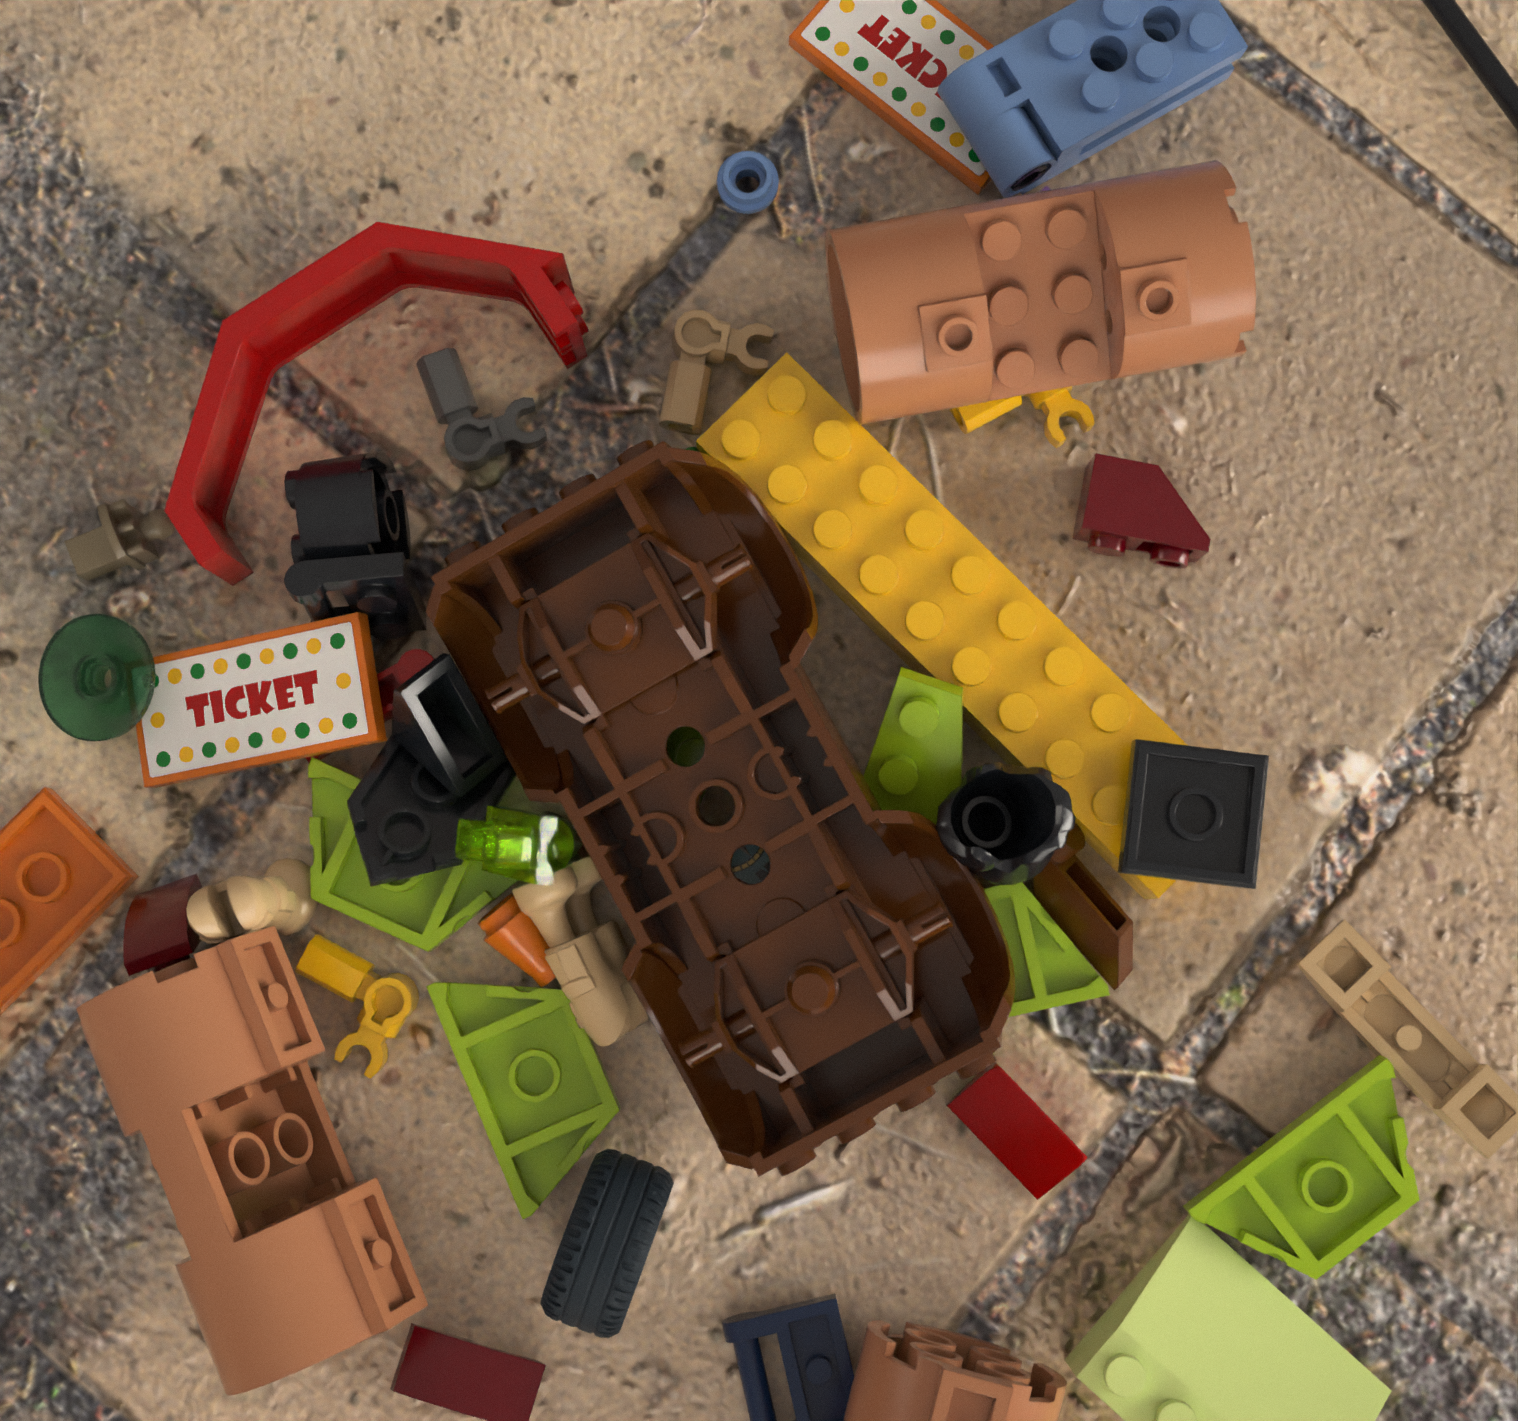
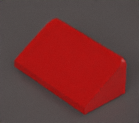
(1016, 1130)

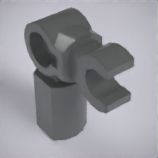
(468, 439)

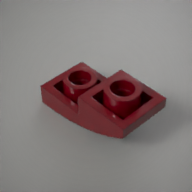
(158, 927)
(467, 1376)

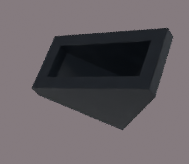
(445, 727)

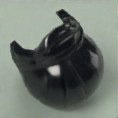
(1005, 821)

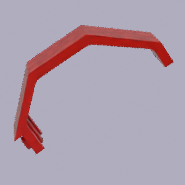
(312, 308)

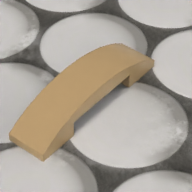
(1421, 1050)

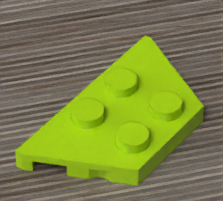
(413, 909)
(1044, 959)
(529, 1079)
(1320, 1179)

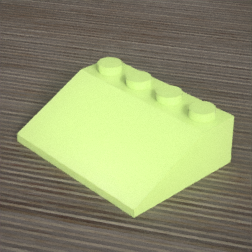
(1217, 1343)

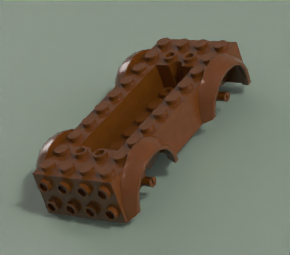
(866, 945)

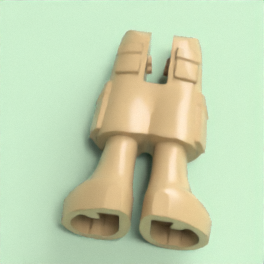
(254, 903)
(584, 953)

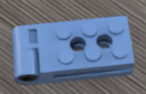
(1086, 82)

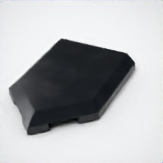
(410, 818)

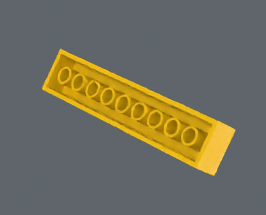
(939, 597)

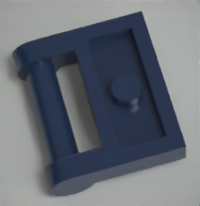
(812, 1356)

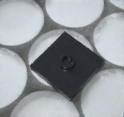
(1193, 814)

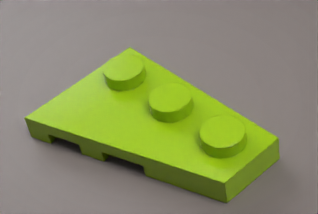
(918, 745)

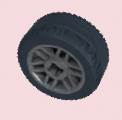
(606, 1243)

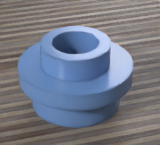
(747, 165)

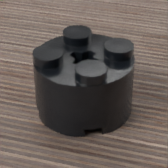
(347, 508)

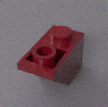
(1137, 510)

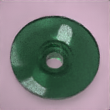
(75, 671)

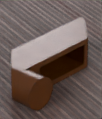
(1086, 911)

